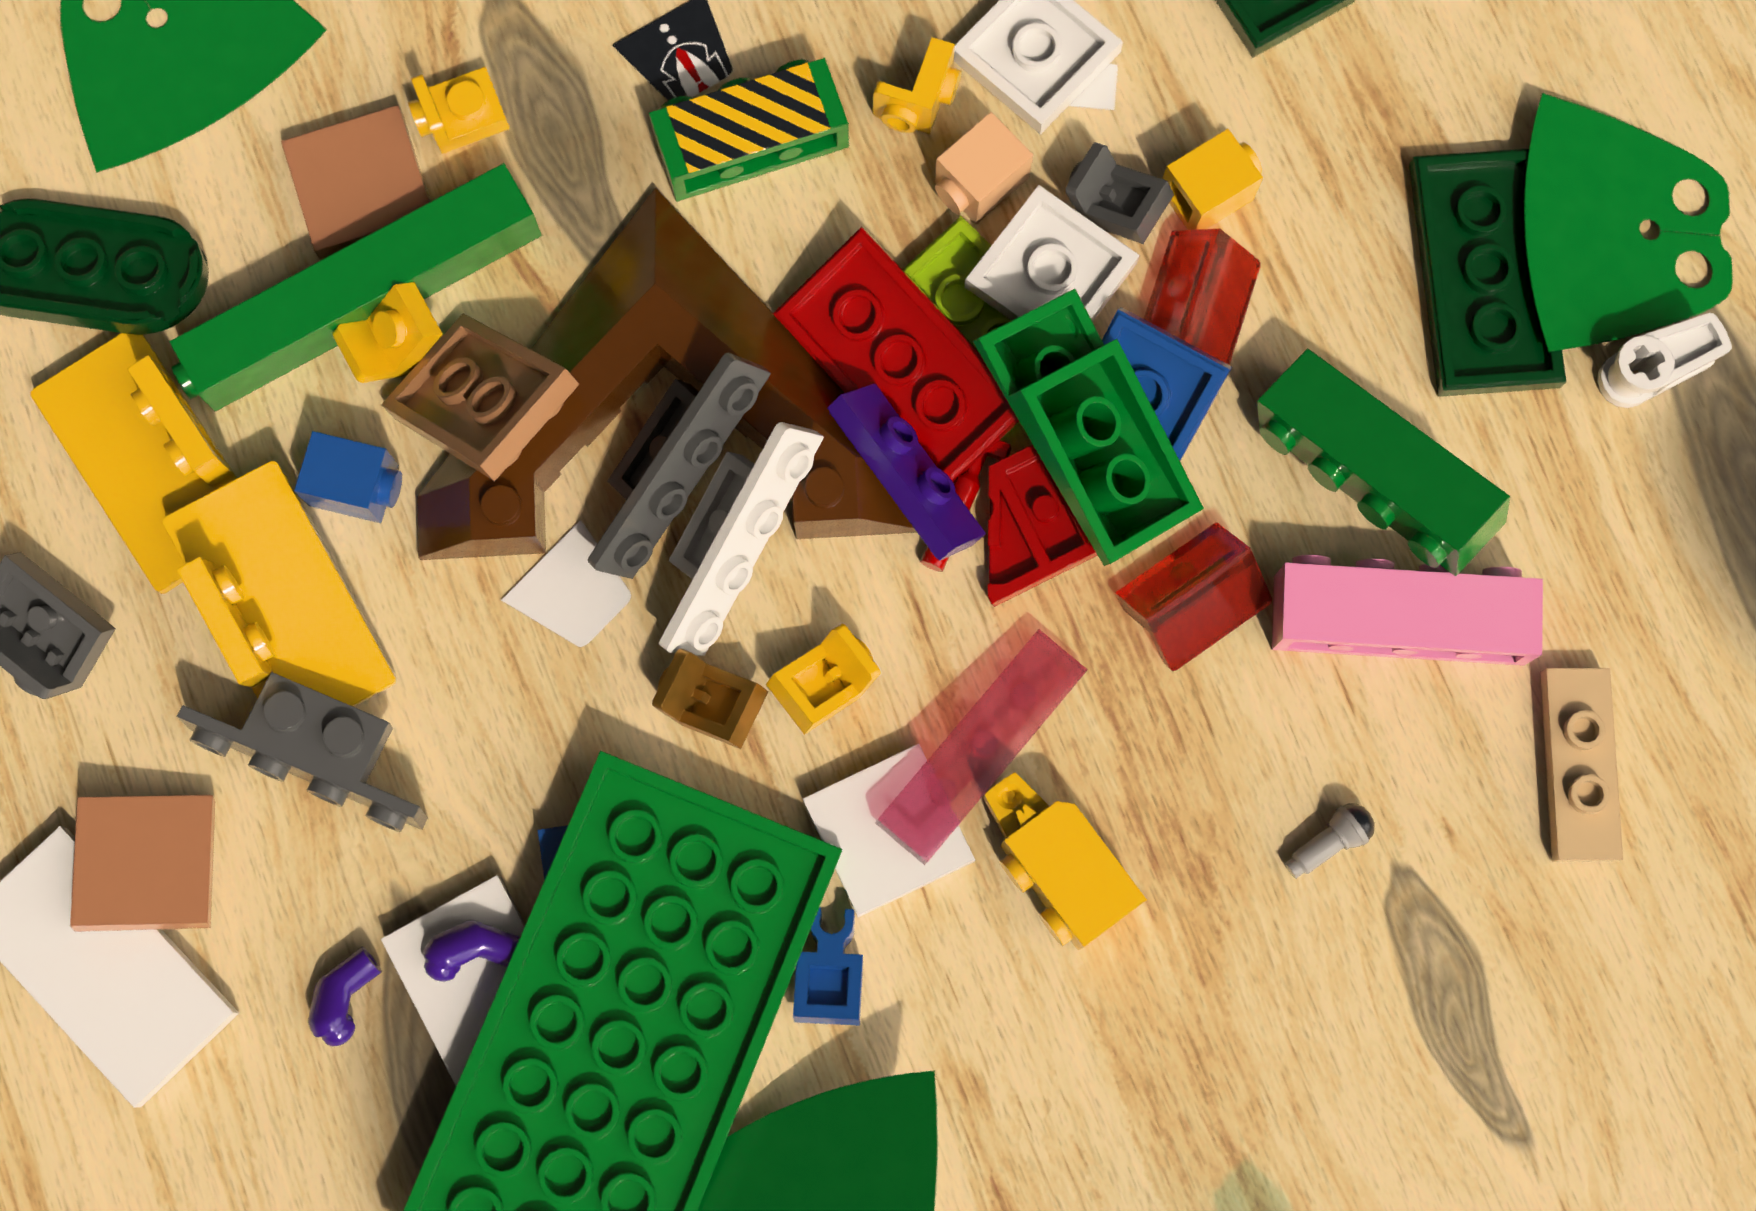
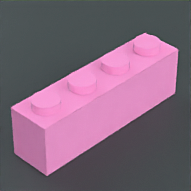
(1407, 612)

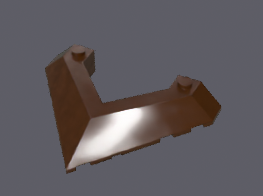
(645, 307)

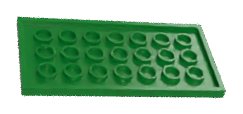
(629, 1005)

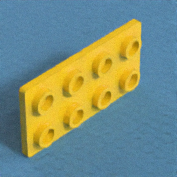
(134, 445)
(274, 590)

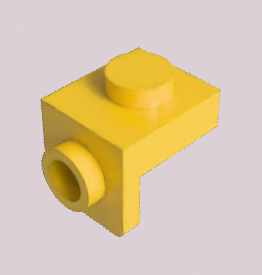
(918, 108)
(825, 679)

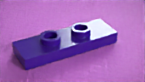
(906, 471)

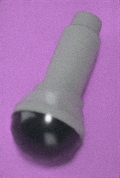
(1348, 828)

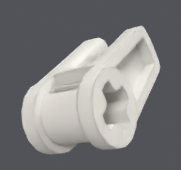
(1662, 360)

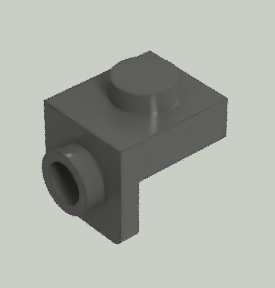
(1117, 196)

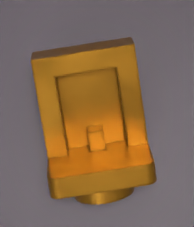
(709, 699)

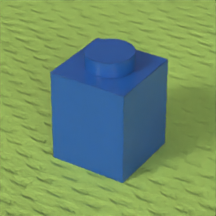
(348, 477)

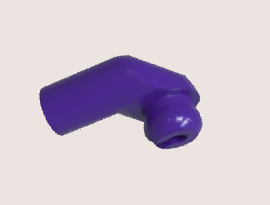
(463, 943)
(332, 997)

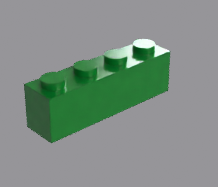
(1381, 463)

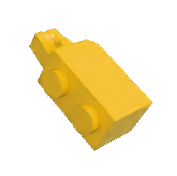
(1062, 862)

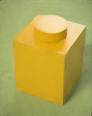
(1213, 180)

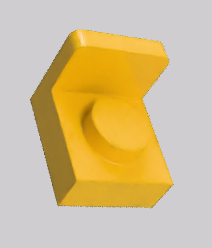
(458, 109)
(391, 337)

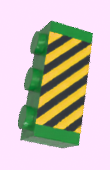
(750, 128)

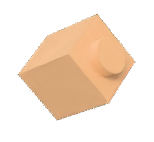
(982, 169)

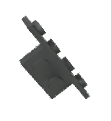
(670, 459)
(312, 739)

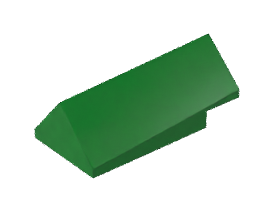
(1090, 425)

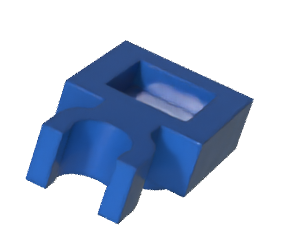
(829, 980)

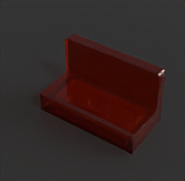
(1204, 290)
(1196, 595)

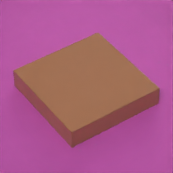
(355, 178)
(143, 863)

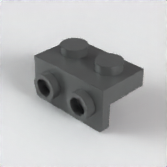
(46, 630)

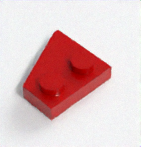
(1029, 527)

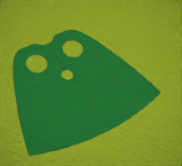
(160, 85)
(1583, 212)
(836, 1152)

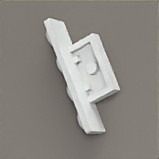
(731, 530)

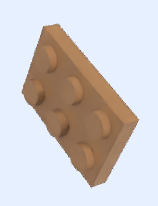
(480, 395)

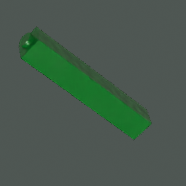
(298, 315)

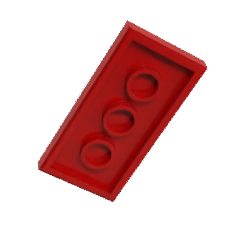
(879, 328)

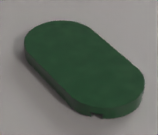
(97, 267)

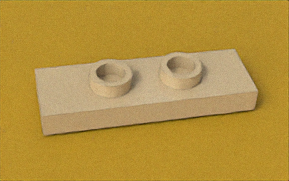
(1581, 765)

